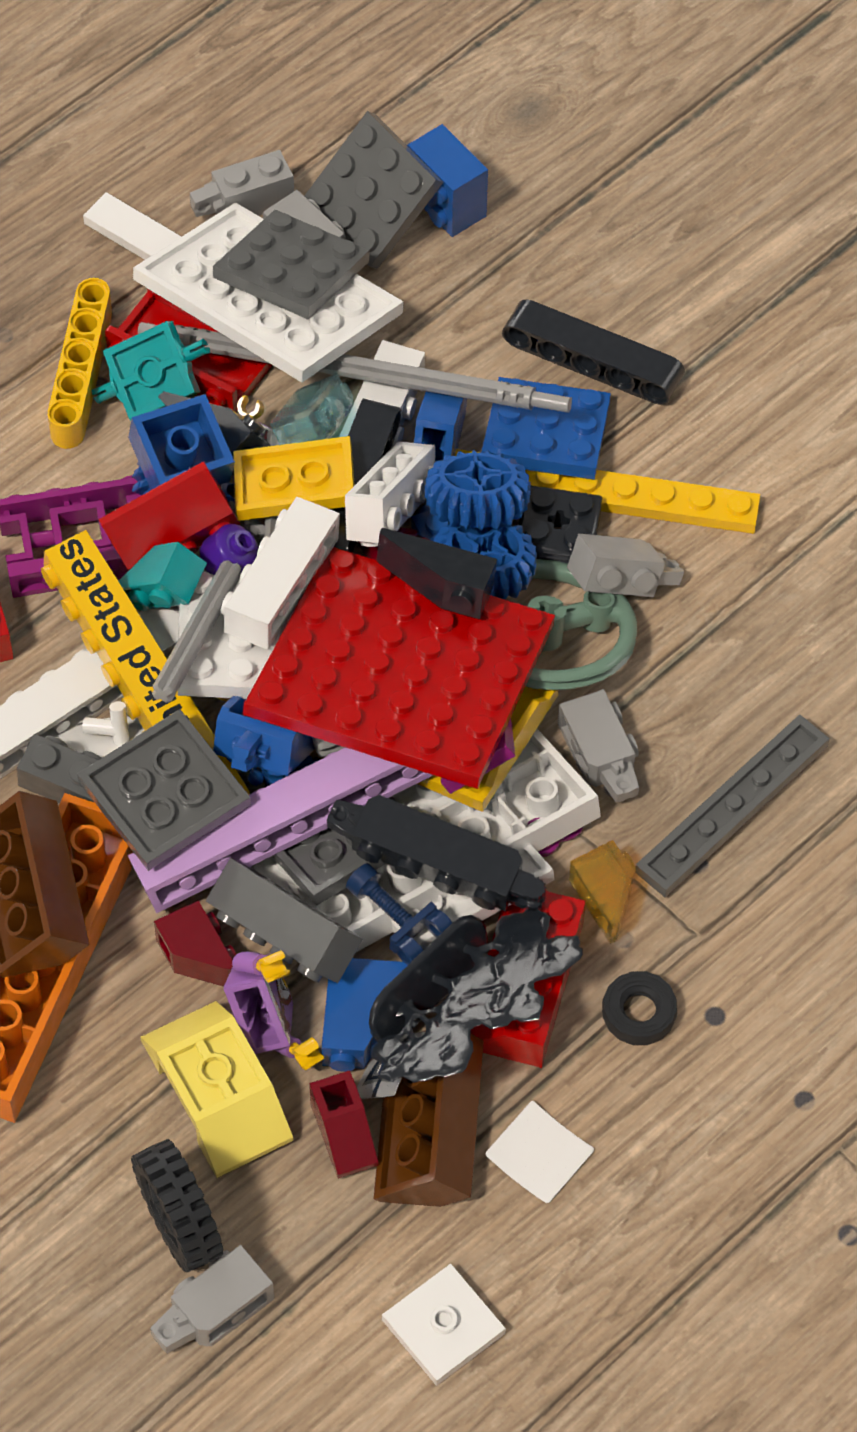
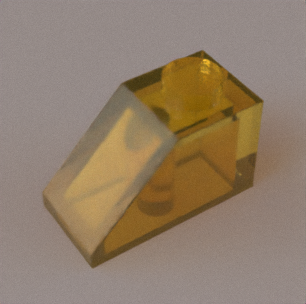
(605, 883)

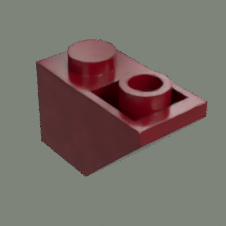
(193, 944)
(343, 1124)

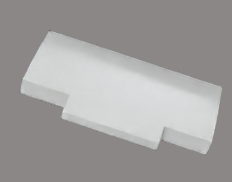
(535, 787)

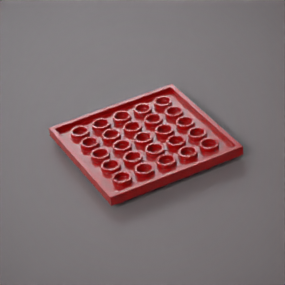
(396, 673)

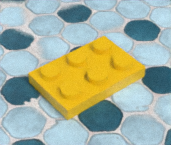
(274, 475)

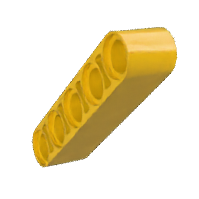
(79, 363)

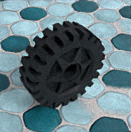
(177, 1205)

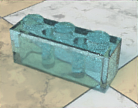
(313, 411)

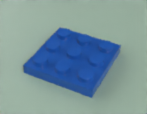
(551, 438)

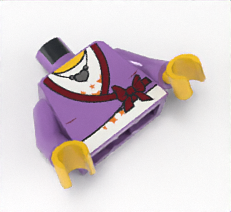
(265, 1007)

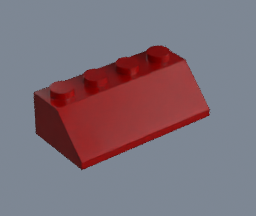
(529, 1040)

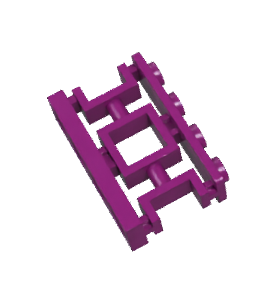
(62, 508)

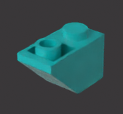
(163, 577)

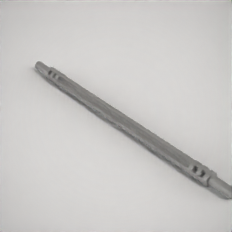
(396, 374)

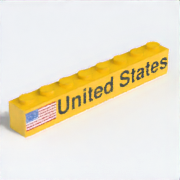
(116, 633)

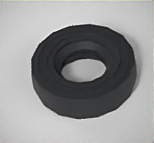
(634, 1031)

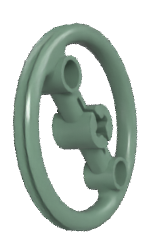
(594, 615)

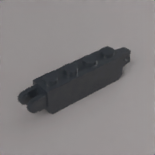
(437, 852)

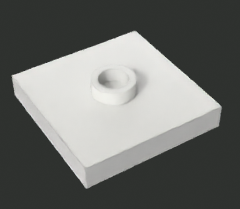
(443, 1324)

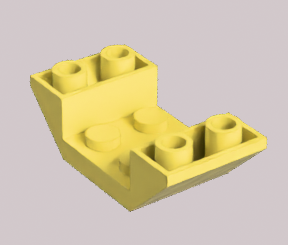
(220, 1087)

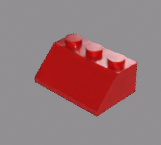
(177, 511)

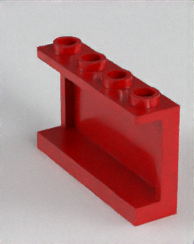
(218, 376)

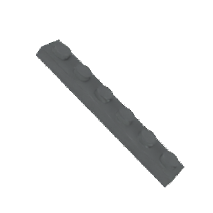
(731, 805)

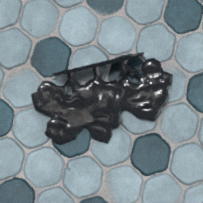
(478, 992)

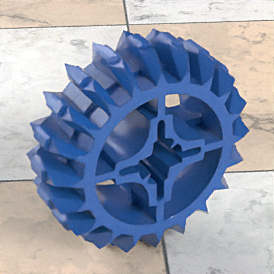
(477, 490)
(507, 544)

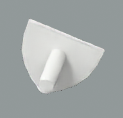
(105, 734)

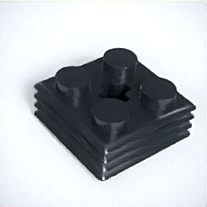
(553, 508)

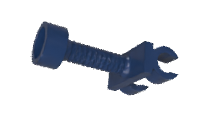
(366, 883)

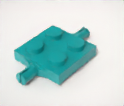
(148, 366)

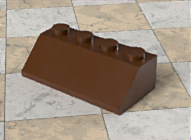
(38, 889)
(430, 1138)

